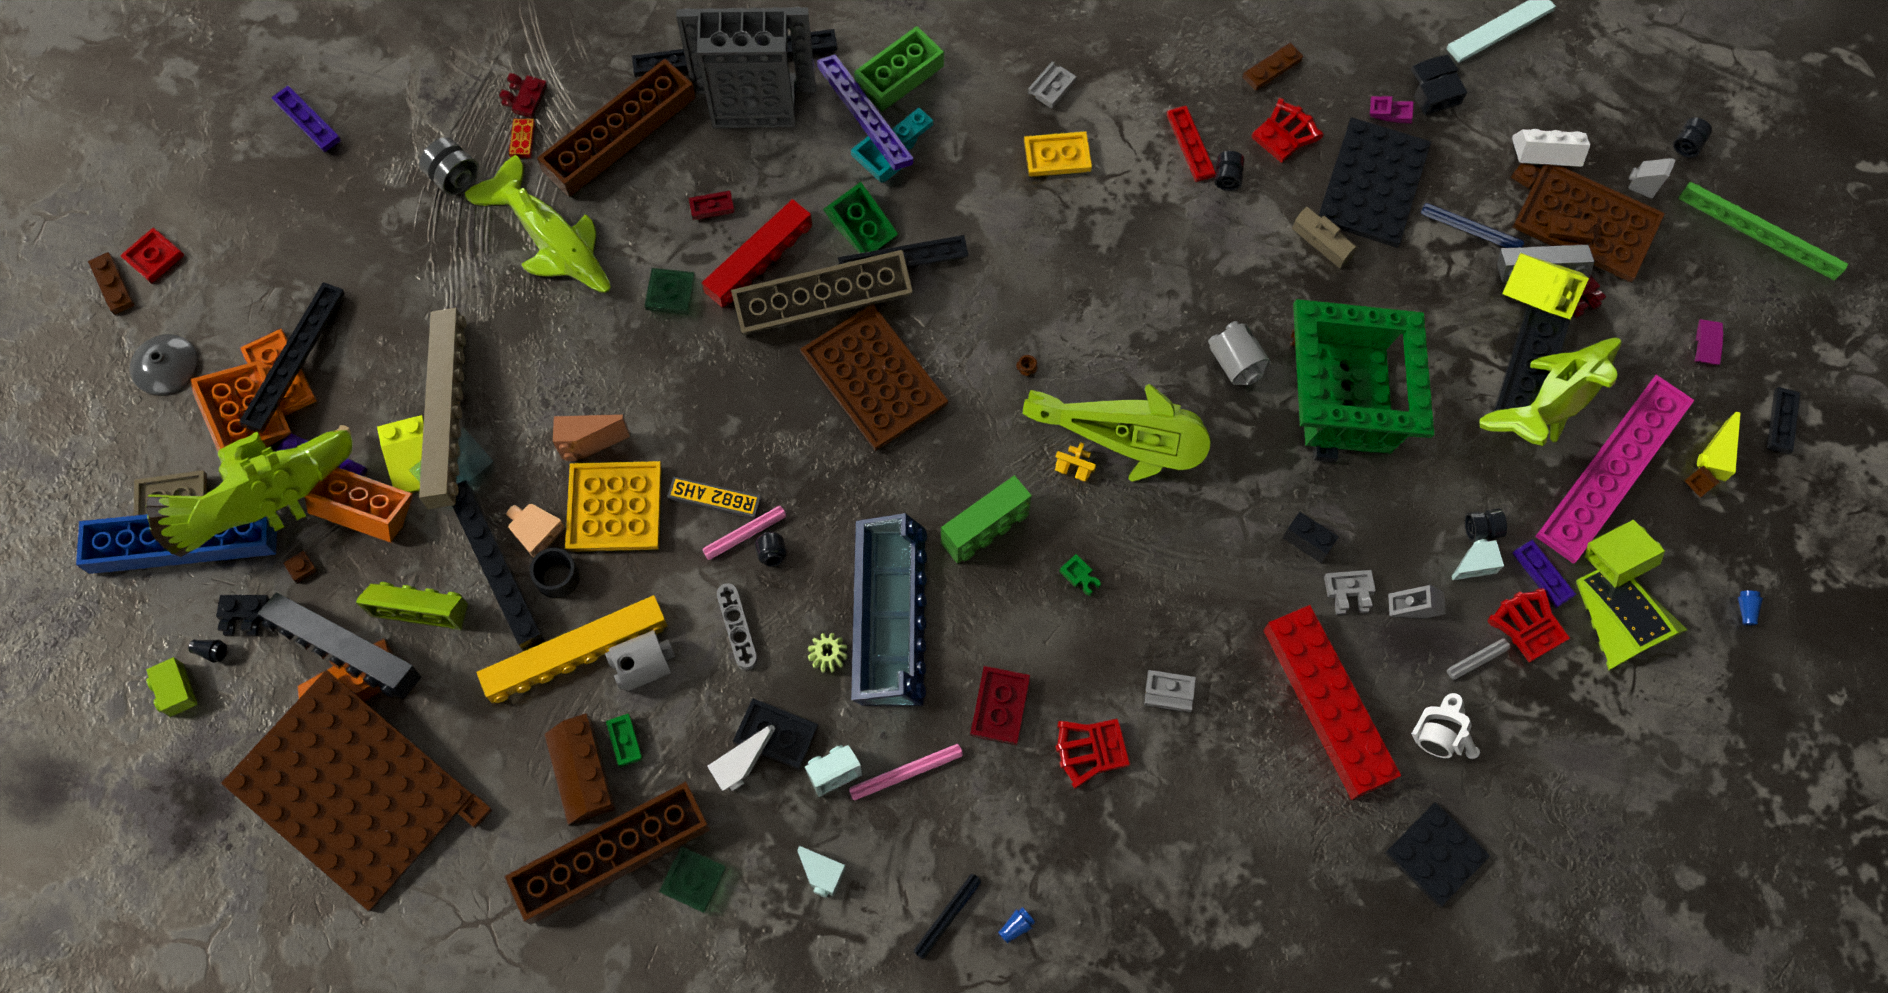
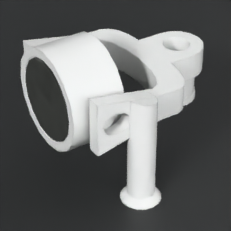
(1441, 740)

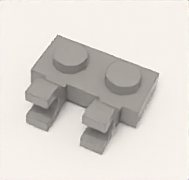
(1347, 584)

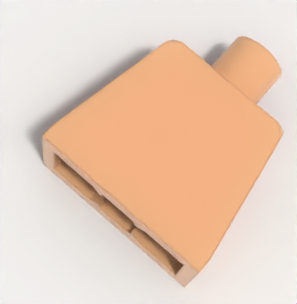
(534, 527)

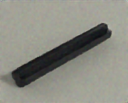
(947, 916)

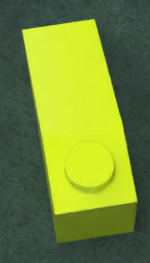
(1721, 452)

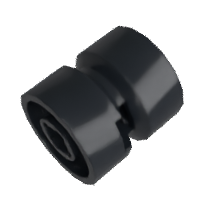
(1692, 137)
(1229, 170)
(1487, 524)

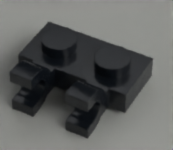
(240, 608)

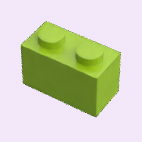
(171, 687)

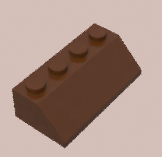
(579, 769)

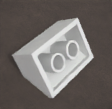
(1551, 147)

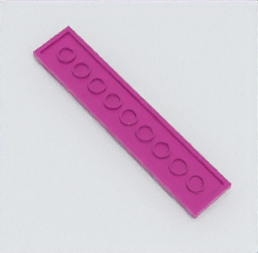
(1614, 469)

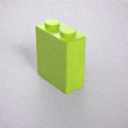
(1624, 553)

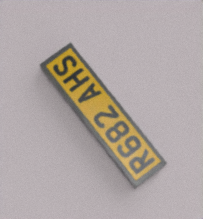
(714, 497)

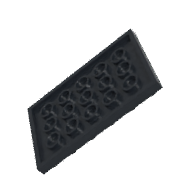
(1374, 181)

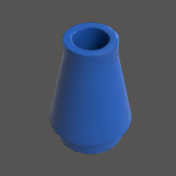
(1750, 606)
(1018, 924)

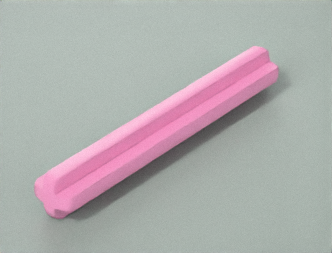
(744, 532)

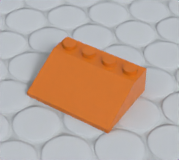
(224, 400)

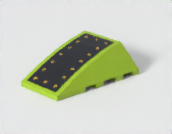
(1625, 617)

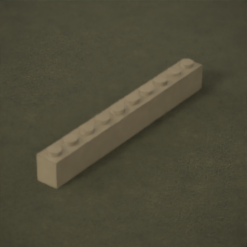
(442, 409)

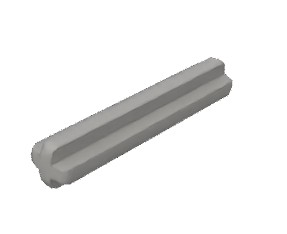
(1478, 659)

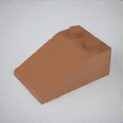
(585, 435)

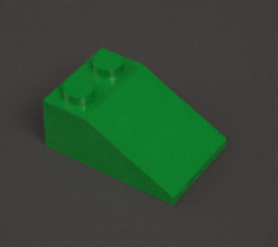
(860, 220)

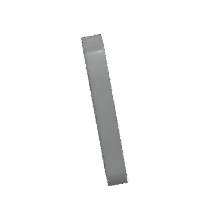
(737, 626)

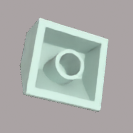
(833, 770)

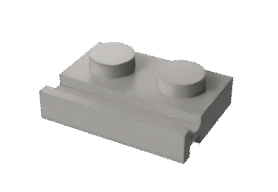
(1052, 85)
(1169, 691)

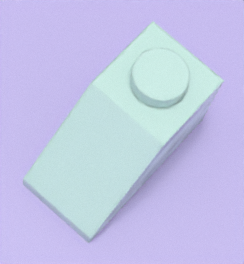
(1480, 560)
(822, 872)

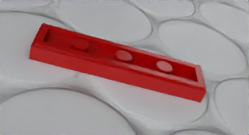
(1191, 143)

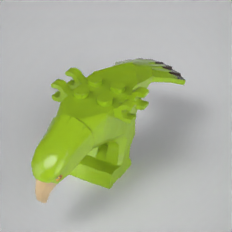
(252, 488)

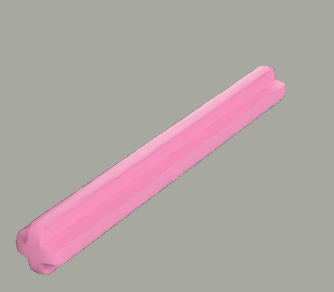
(905, 772)

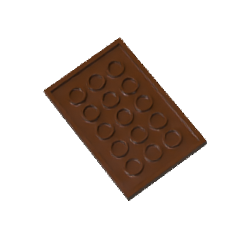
(1620, 223)
(874, 377)

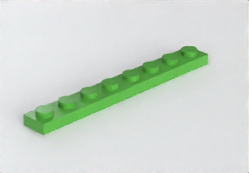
(1763, 231)

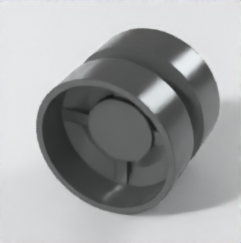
(448, 166)

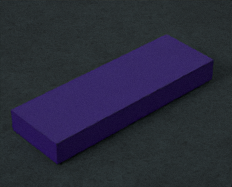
(1544, 573)

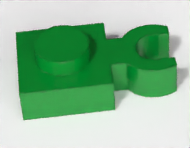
(1078, 572)

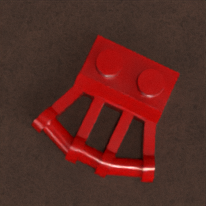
(1278, 140)
(1533, 639)
(1107, 748)

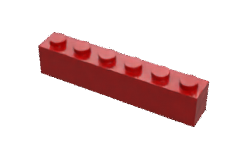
(758, 252)

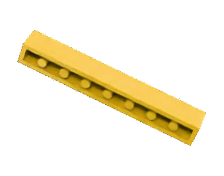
(570, 650)

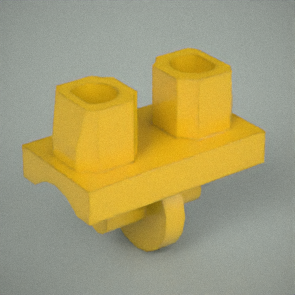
(1084, 467)

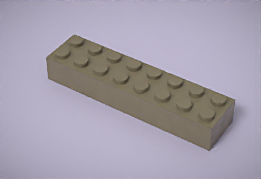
(821, 292)

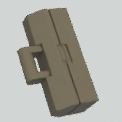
(1324, 237)

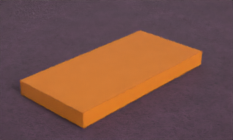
(267, 351)

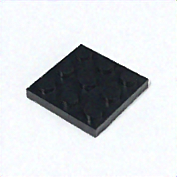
(1437, 854)

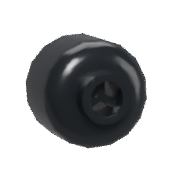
(770, 549)

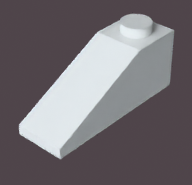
(738, 762)

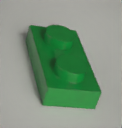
(624, 740)

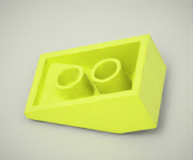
(402, 450)

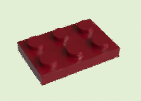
(1000, 705)

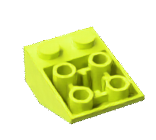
(1545, 285)

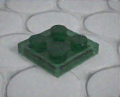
(669, 291)
(692, 879)

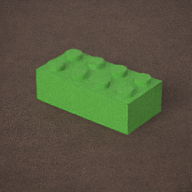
(899, 68)
(986, 520)

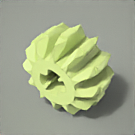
(830, 643)

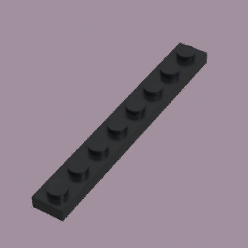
(291, 358)

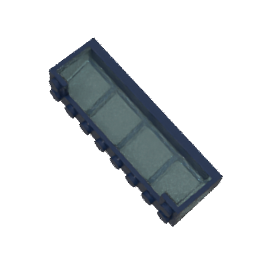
(889, 612)

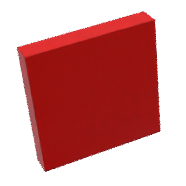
(152, 255)

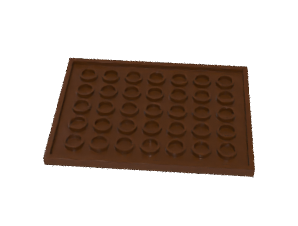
(347, 790)

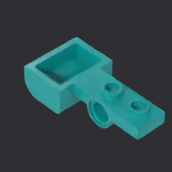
(907, 131)

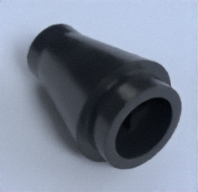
(209, 649)

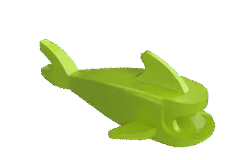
(1144, 430)

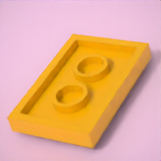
(1057, 154)

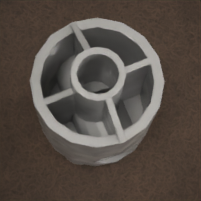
(1239, 354)
(649, 660)

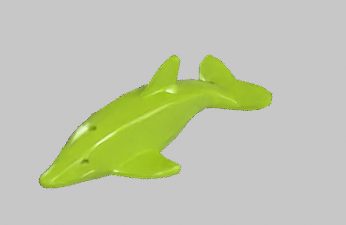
(561, 247)
(1567, 390)

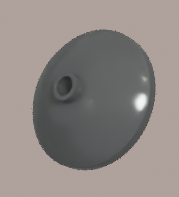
(170, 372)

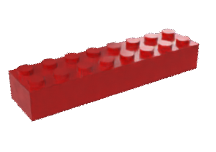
(1331, 702)

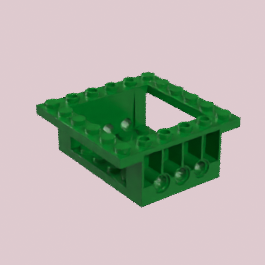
(1360, 339)

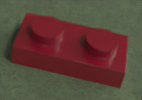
(711, 205)

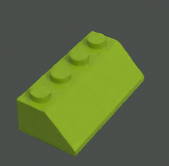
(413, 605)

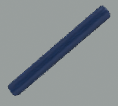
(1471, 226)

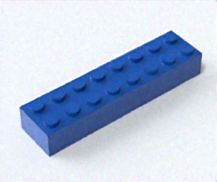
(129, 545)

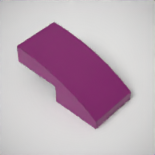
(1393, 111)
(1709, 342)

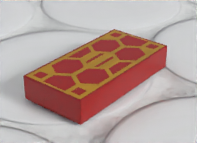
(522, 138)

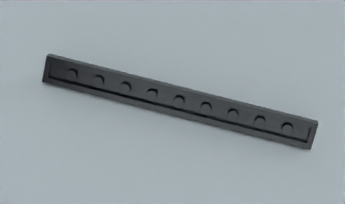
(821, 42)

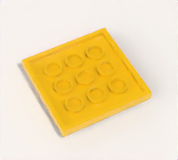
(613, 506)

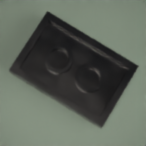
(791, 733)

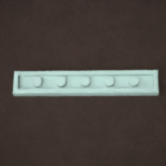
(1499, 28)

